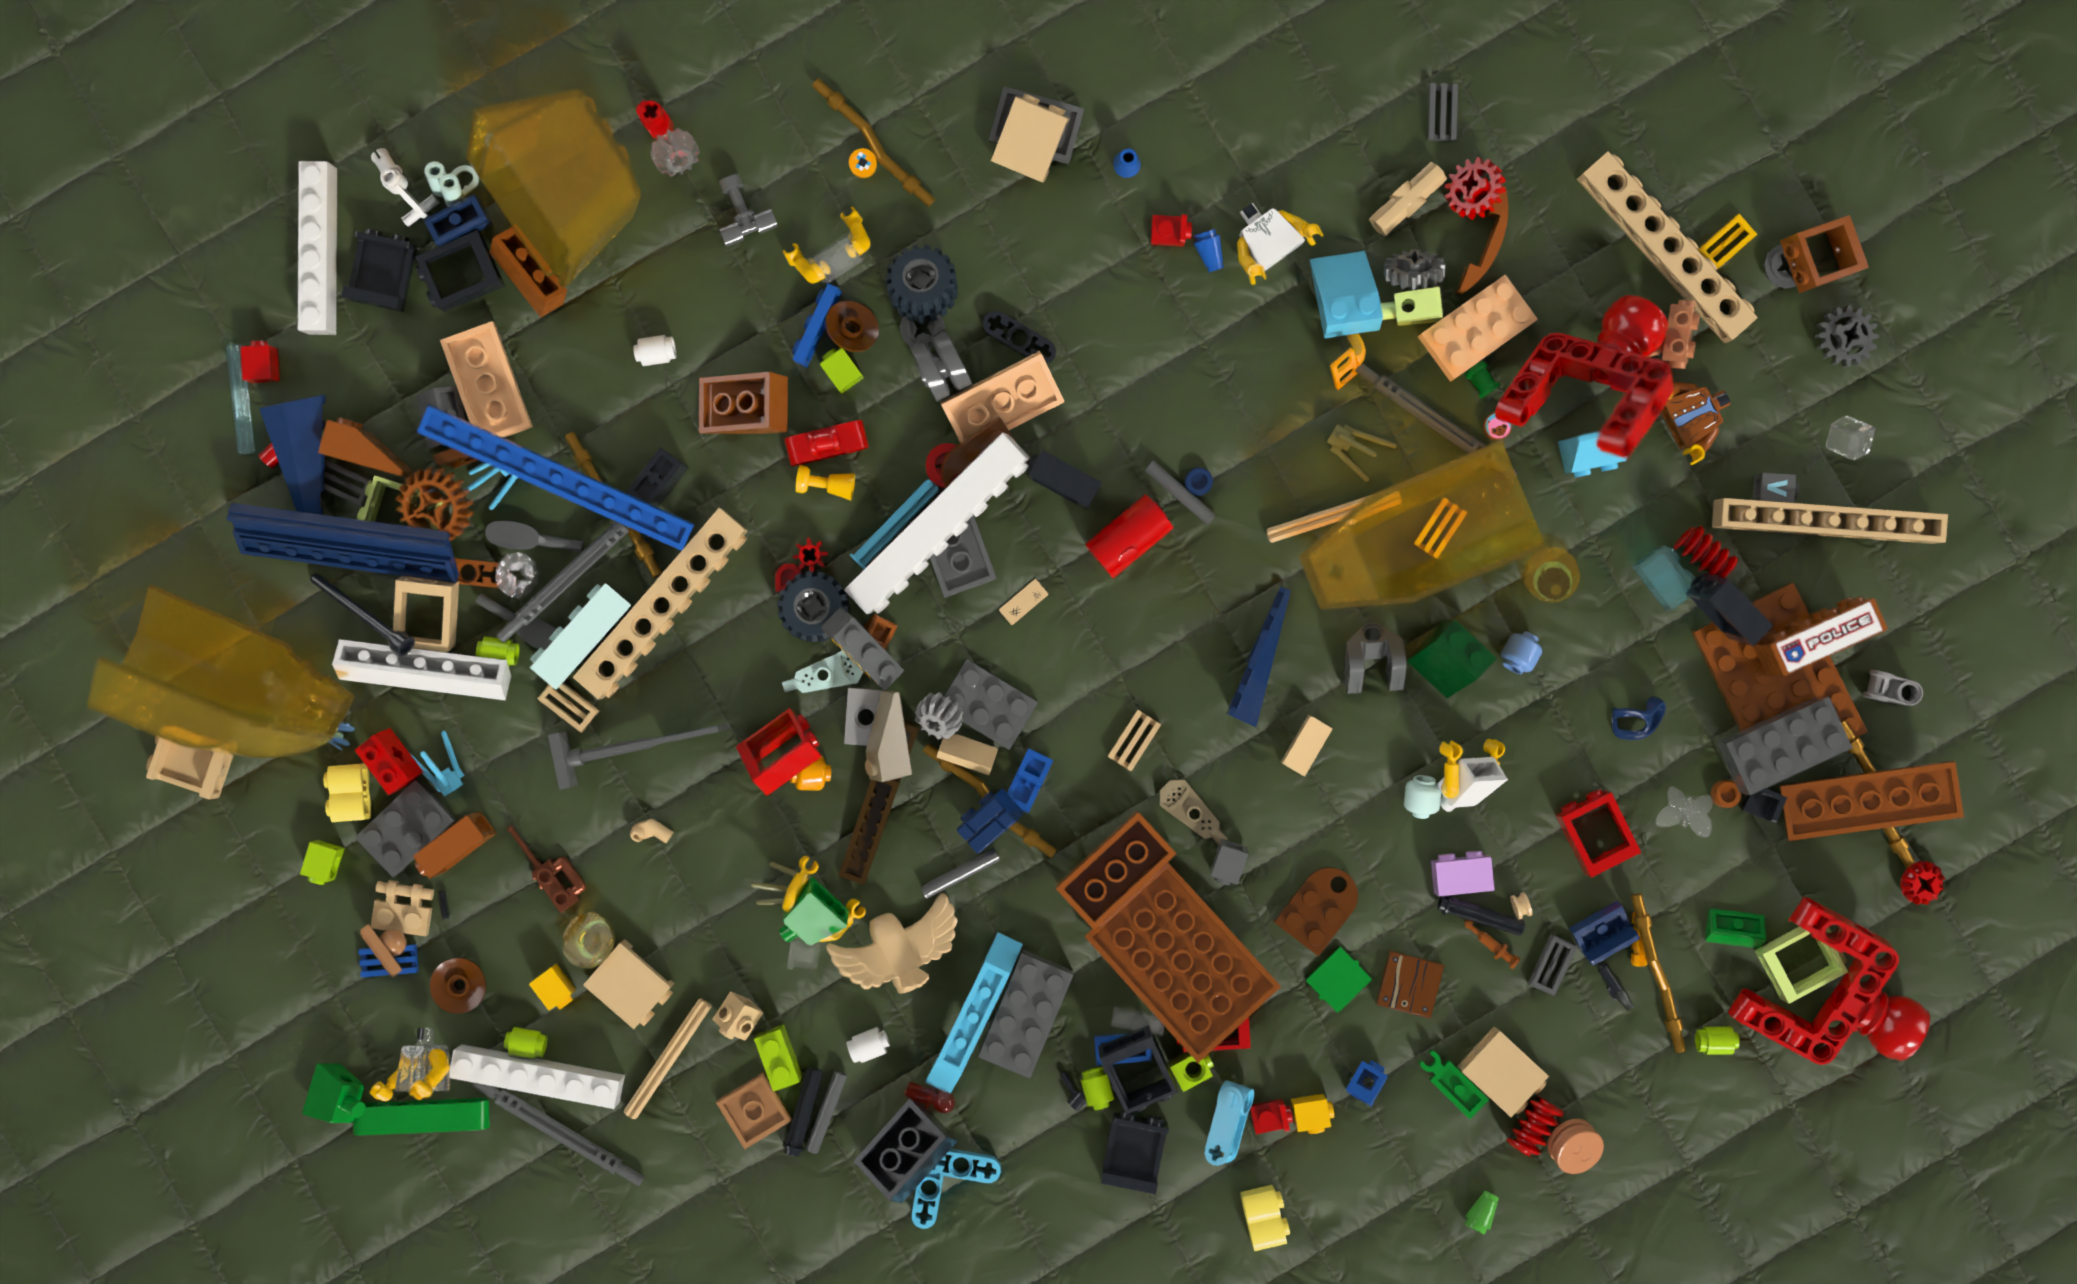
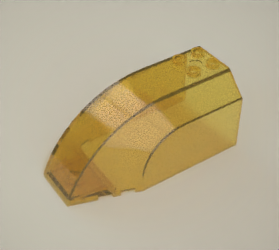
(1373, 550)
(217, 685)

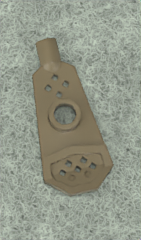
(1184, 804)

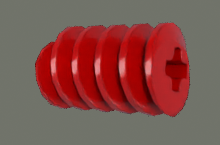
(1706, 552)
(1535, 1127)

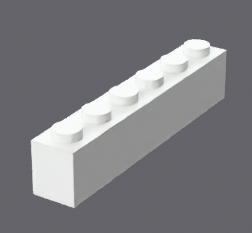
(317, 248)
(422, 670)
(536, 1076)

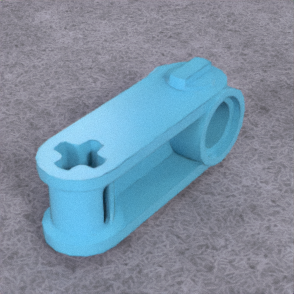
(1228, 1122)

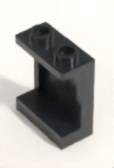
(381, 270)
(1134, 1152)

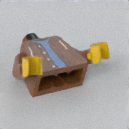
(1694, 418)

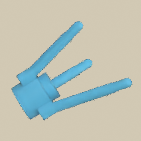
(487, 475)
(447, 780)

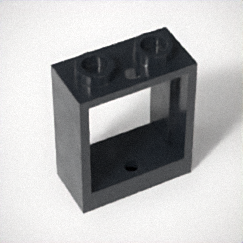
(487, 263)
(1063, 479)
(1728, 609)
(1129, 1046)

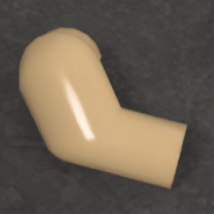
(648, 829)

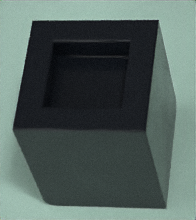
(1764, 805)

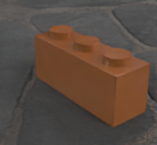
(517, 262)

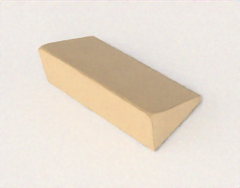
(1306, 745)

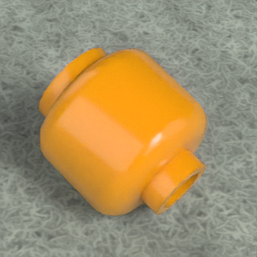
(813, 777)

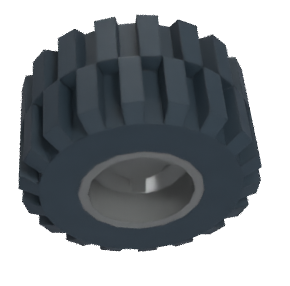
(921, 283)
(809, 603)

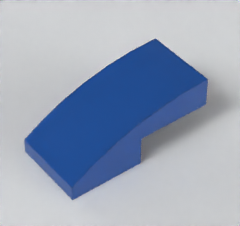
(1029, 779)

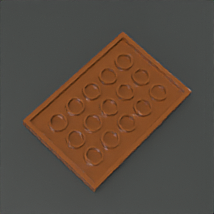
(1746, 687)
(1183, 962)

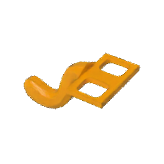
(1356, 357)

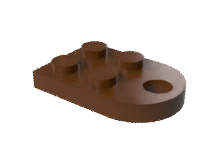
(969, 450)
(1318, 911)

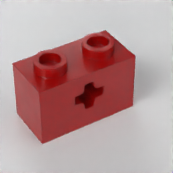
(389, 761)

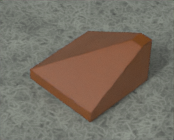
(880, 630)

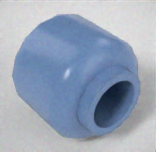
(1521, 652)

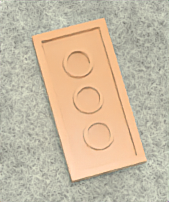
(1477, 328)
(486, 380)
(1011, 394)

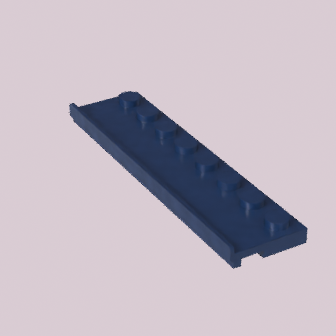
(343, 542)

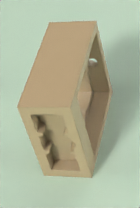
(428, 587)

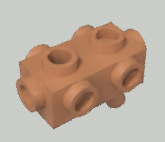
(1677, 343)

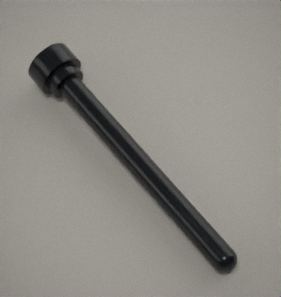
(399, 642)

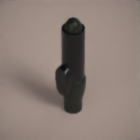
(1614, 987)

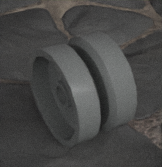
(940, 365)

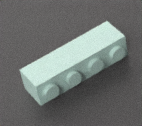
(580, 636)

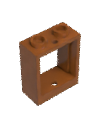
(1843, 243)
(454, 845)

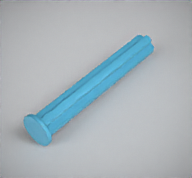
(895, 523)

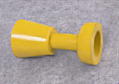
(837, 484)

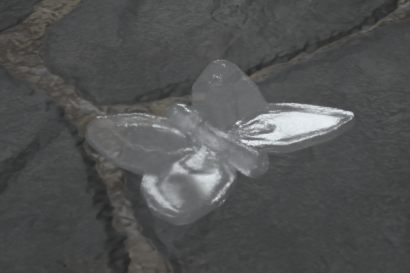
(1686, 809)

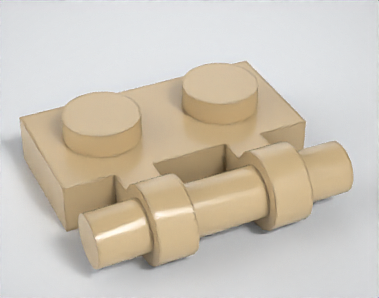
(404, 917)

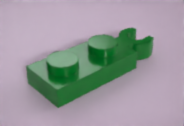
(1455, 1085)

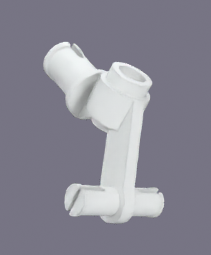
(397, 183)

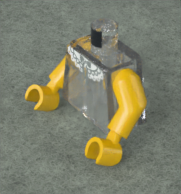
(835, 257)
(420, 1070)

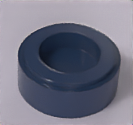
(1198, 481)

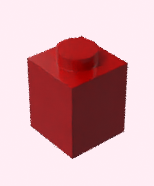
(259, 363)

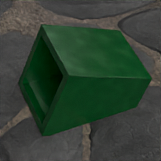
(1451, 658)

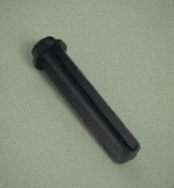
(1481, 915)
(803, 1111)

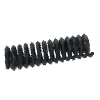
(442, 897)

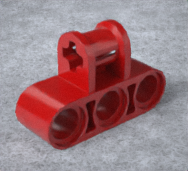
(826, 443)

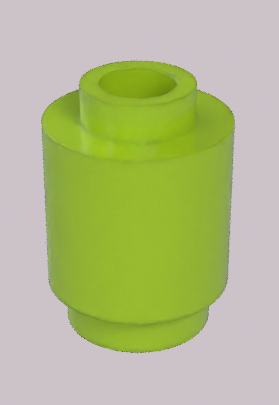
(496, 649)
(1716, 1040)
(525, 1043)
(1097, 1088)

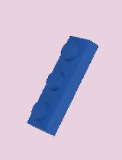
(815, 325)

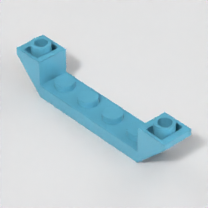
(974, 1013)

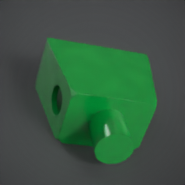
(334, 1095)

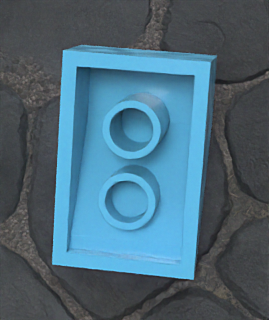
(1346, 294)
(1581, 455)

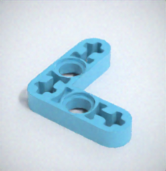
(939, 1172)

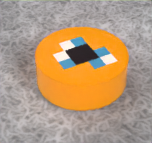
(863, 163)

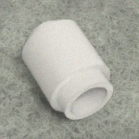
(655, 350)
(868, 1045)

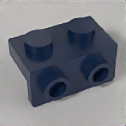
(1604, 933)

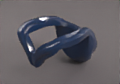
(1653, 716)

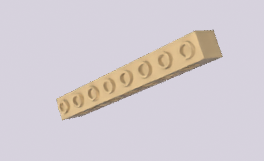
(1651, 244)
(1829, 521)
(591, 673)

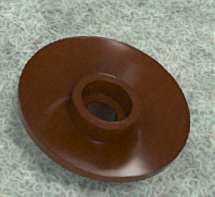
(858, 319)
(448, 995)

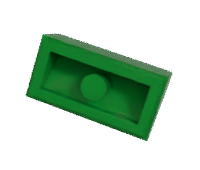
(1735, 928)

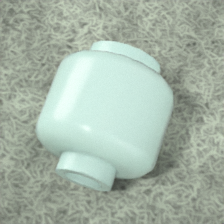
(1422, 796)

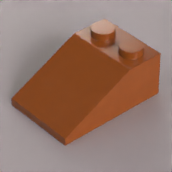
(743, 404)
(351, 443)

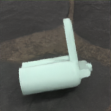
(448, 185)

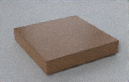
(754, 1110)

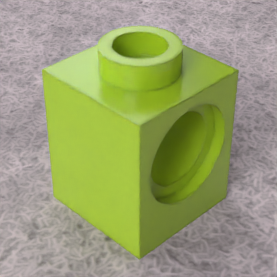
(840, 369)
(321, 862)
(1188, 1080)

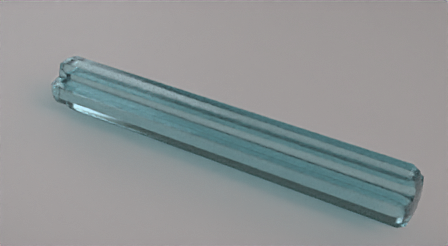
(240, 401)

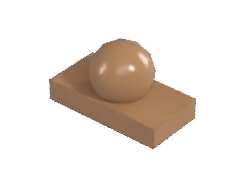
(388, 945)

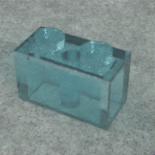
(1664, 577)

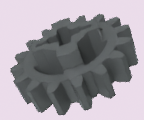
(1414, 269)
(1858, 331)

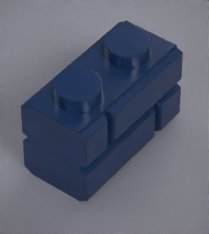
(458, 220)
(990, 820)

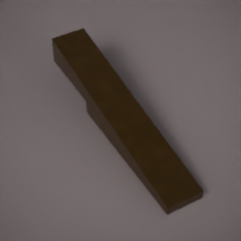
(873, 820)

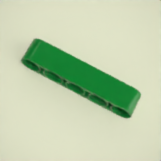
(423, 1116)

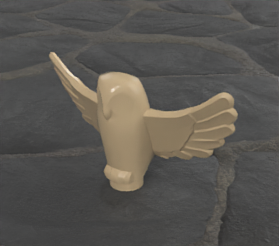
(899, 950)

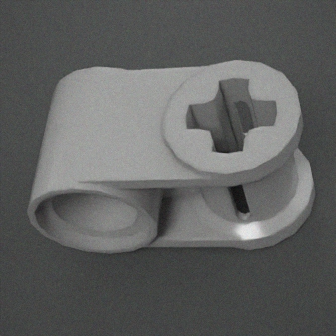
(1888, 688)

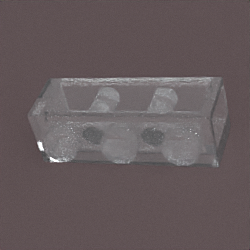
(1135, 1020)

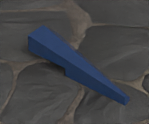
(296, 439)
(1252, 687)

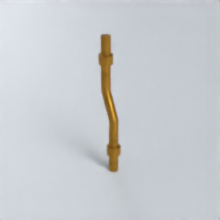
(837, 102)
(643, 550)
(1030, 837)
(1896, 842)
(1673, 1022)

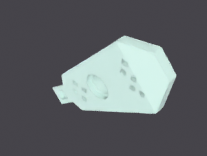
(836, 674)

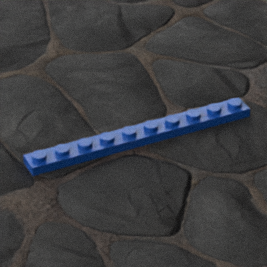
(555, 477)

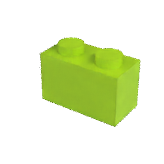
(778, 1057)

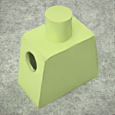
(1425, 302)

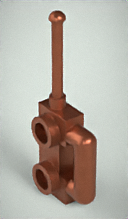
(549, 881)

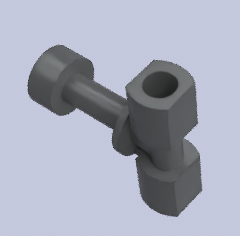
(745, 221)

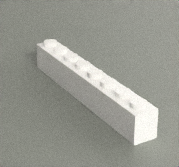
(937, 524)

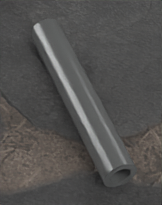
(1180, 492)
(960, 873)
(826, 1112)

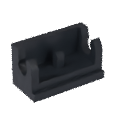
(657, 478)

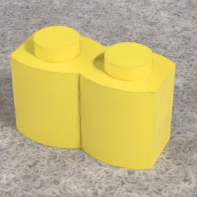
(348, 792)
(1264, 1217)

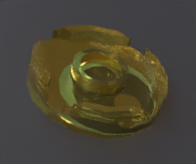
(1551, 575)
(588, 940)

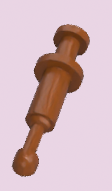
(1493, 945)

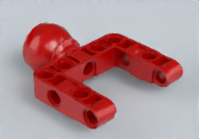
(1619, 359)
(1892, 1023)

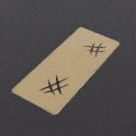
(1023, 602)

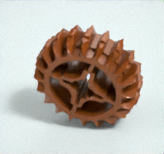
(439, 517)

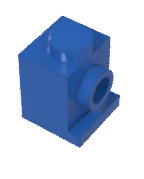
(1356, 1087)

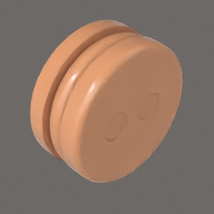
(1575, 1146)

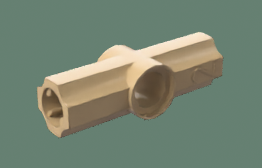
(1407, 199)

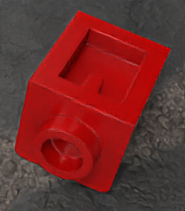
(1170, 230)
(1271, 1116)

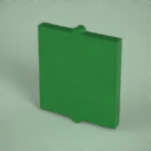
(1338, 979)

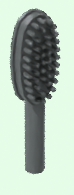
(523, 537)
(535, 633)

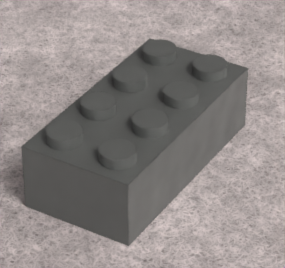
(1784, 745)
(1025, 1013)

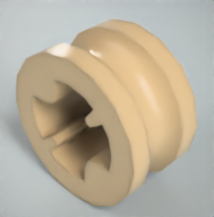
(1521, 905)

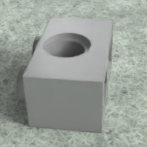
(858, 699)

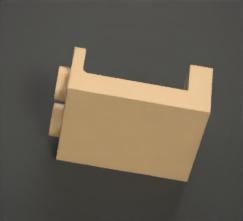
(1030, 137)
(189, 768)
(629, 985)
(1503, 1072)

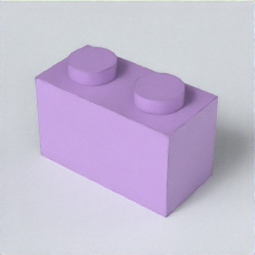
(1462, 874)

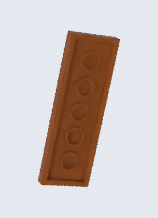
(1872, 800)

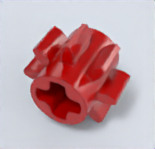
(802, 556)

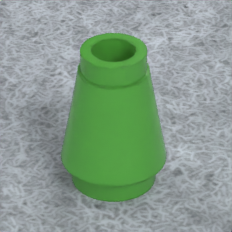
(1482, 1213)

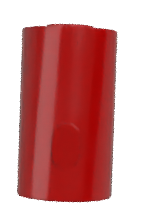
(1129, 536)

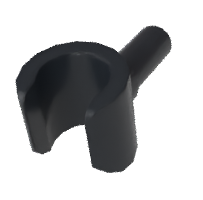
(1077, 1099)

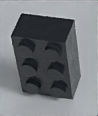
(905, 1151)

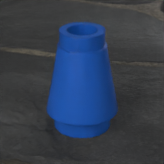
(1127, 169)
(1209, 248)

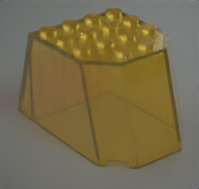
(555, 177)

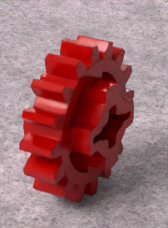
(1475, 188)

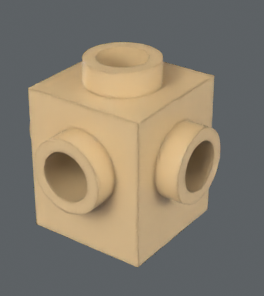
(737, 1016)

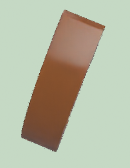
(1474, 273)

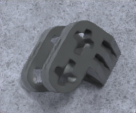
(1374, 642)

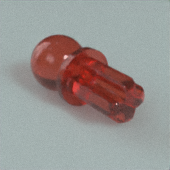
(942, 1102)

